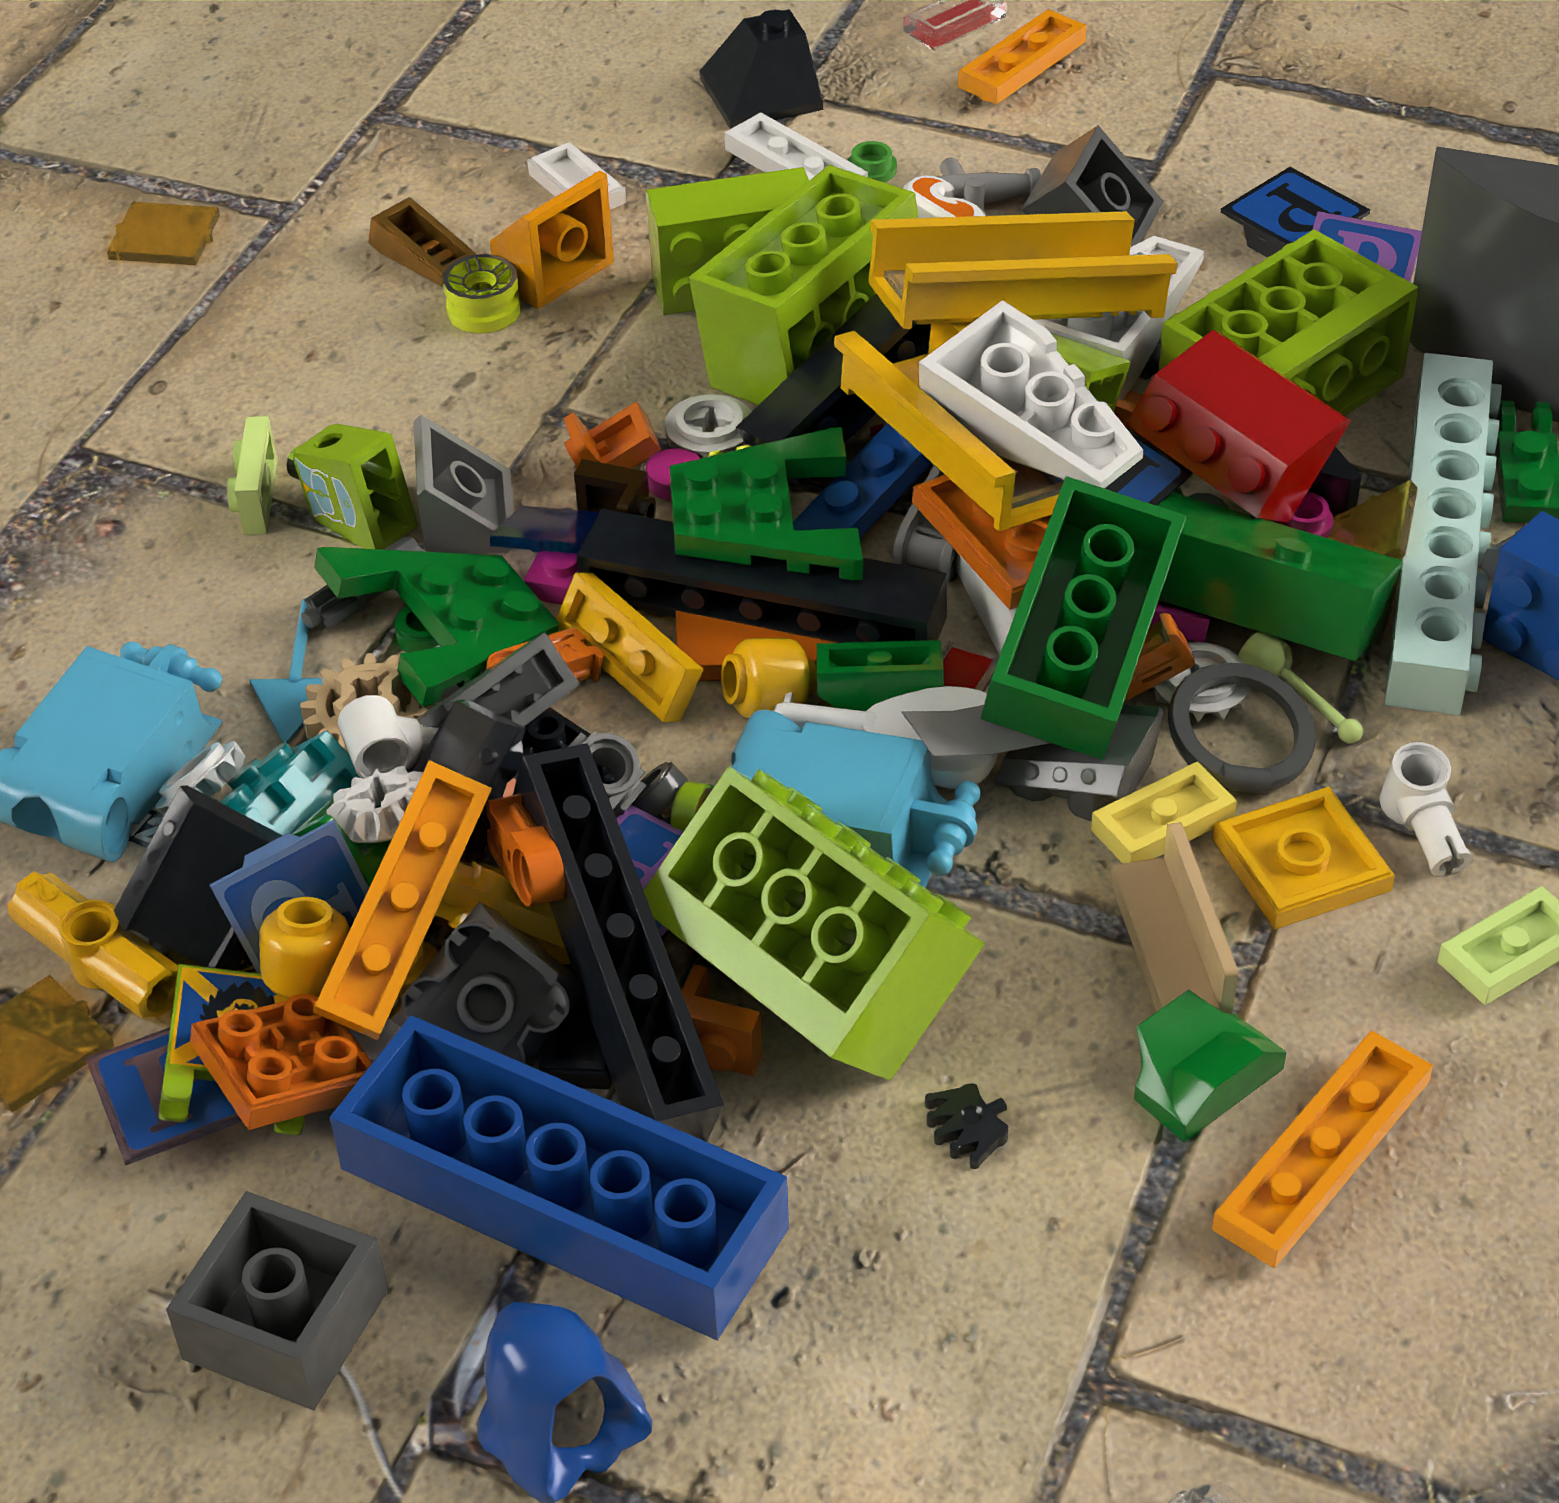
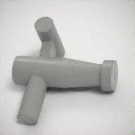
(987, 186)

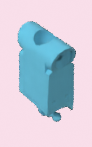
(105, 746)
(867, 783)

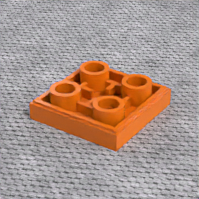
(279, 1060)

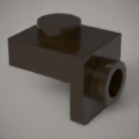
(613, 489)

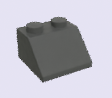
(1094, 178)

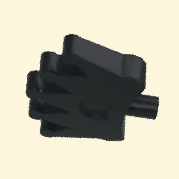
(968, 1121)

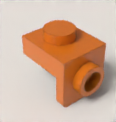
(619, 441)
(726, 1031)

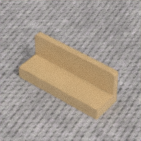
(1175, 926)

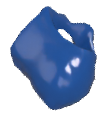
(530, 1366)

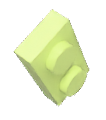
(255, 469)
(1505, 947)

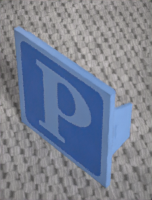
(287, 869)

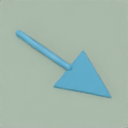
(283, 696)

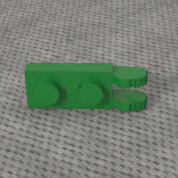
(1527, 464)

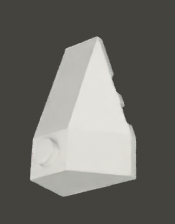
(1133, 335)
(1026, 400)

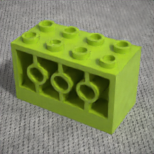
(791, 280)
(1312, 316)
(812, 921)

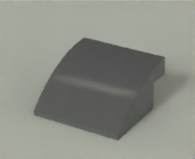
(1492, 271)

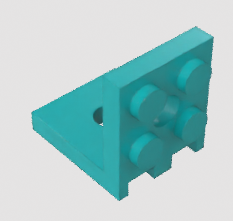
(291, 783)

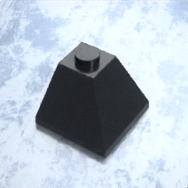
(763, 70)

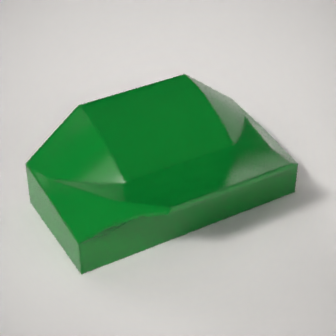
(871, 672)
(1200, 1063)

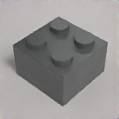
(278, 1299)

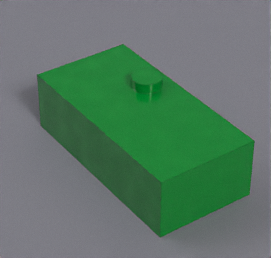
(1279, 579)
(1083, 618)

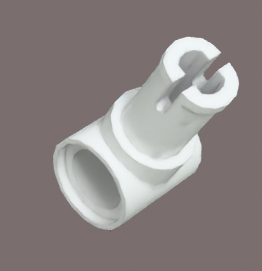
(381, 738)
(1425, 806)

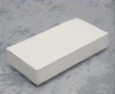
(566, 167)

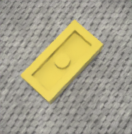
(1138, 822)

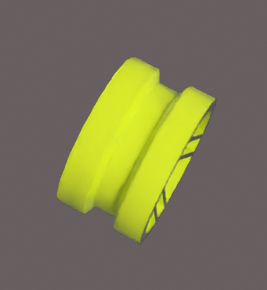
(481, 293)

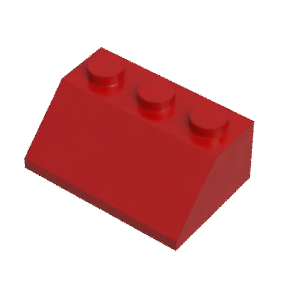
(1239, 426)

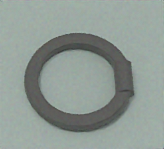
(1235, 776)

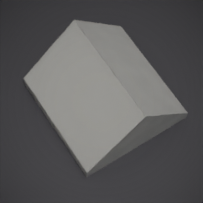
(458, 492)

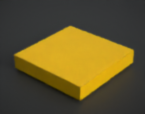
(1302, 857)

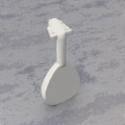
(888, 720)

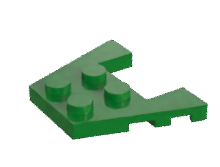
(741, 505)
(462, 599)

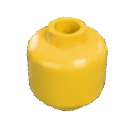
(764, 672)
(300, 946)

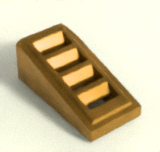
(407, 217)

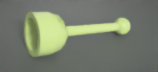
(1276, 657)

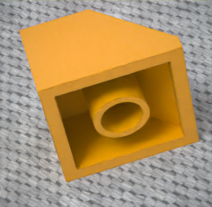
(560, 241)

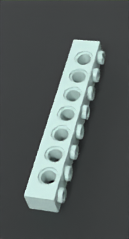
(1439, 574)

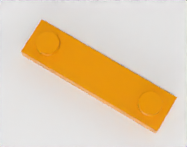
(402, 900)
(1321, 1149)

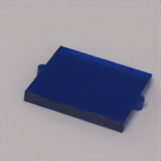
(544, 529)

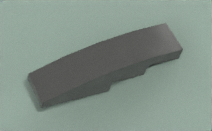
(515, 687)

